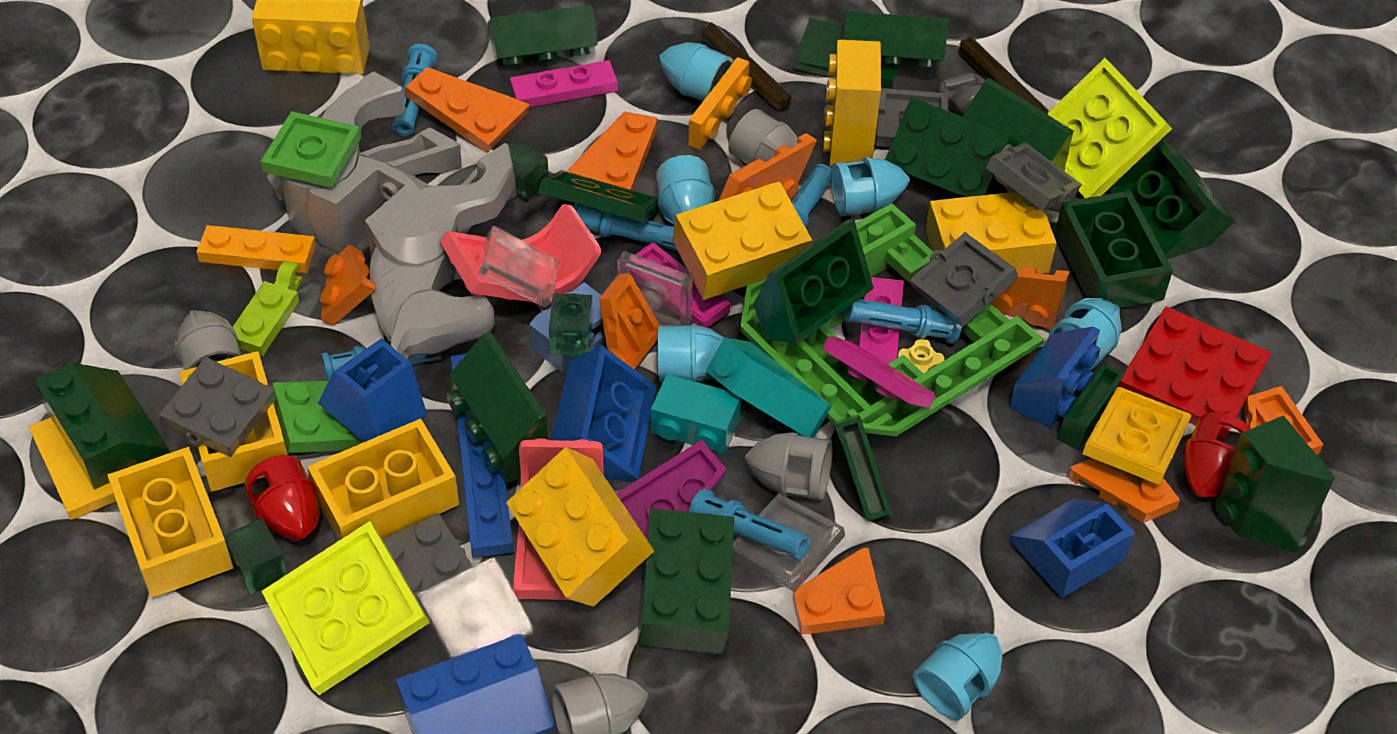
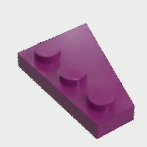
(673, 483)

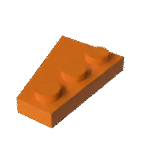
(467, 107)
(784, 167)
(1034, 297)

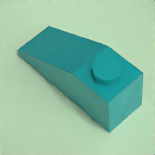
(768, 386)

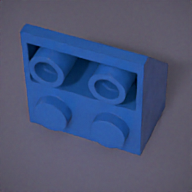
(1056, 376)
(374, 392)
(1074, 543)

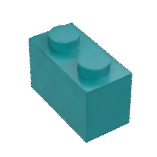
(694, 413)

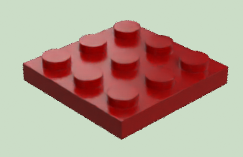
(1195, 367)

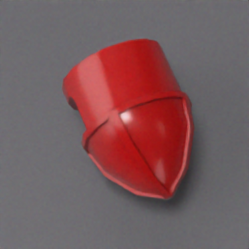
(1207, 458)
(290, 502)

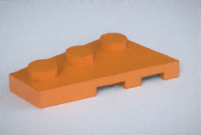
(619, 151)

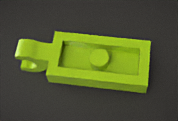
(268, 310)

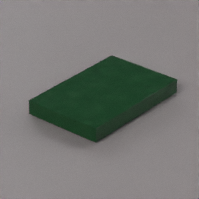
(820, 41)
(600, 195)

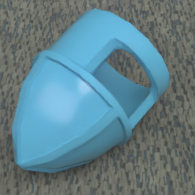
(693, 68)
(683, 185)
(866, 185)
(1094, 313)
(686, 351)
(959, 673)

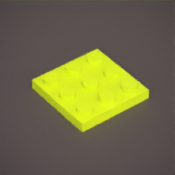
(1109, 128)
(345, 607)

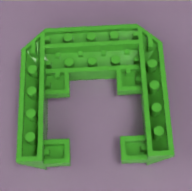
(886, 243)

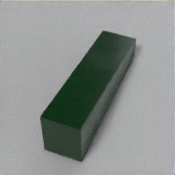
(1089, 407)
(862, 467)

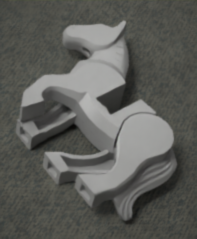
(404, 220)

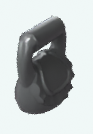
(961, 90)

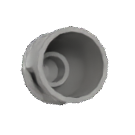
(759, 137)
(204, 336)
(792, 464)
(597, 704)

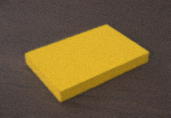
(1137, 435)
(67, 474)

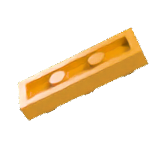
(719, 103)
(255, 248)

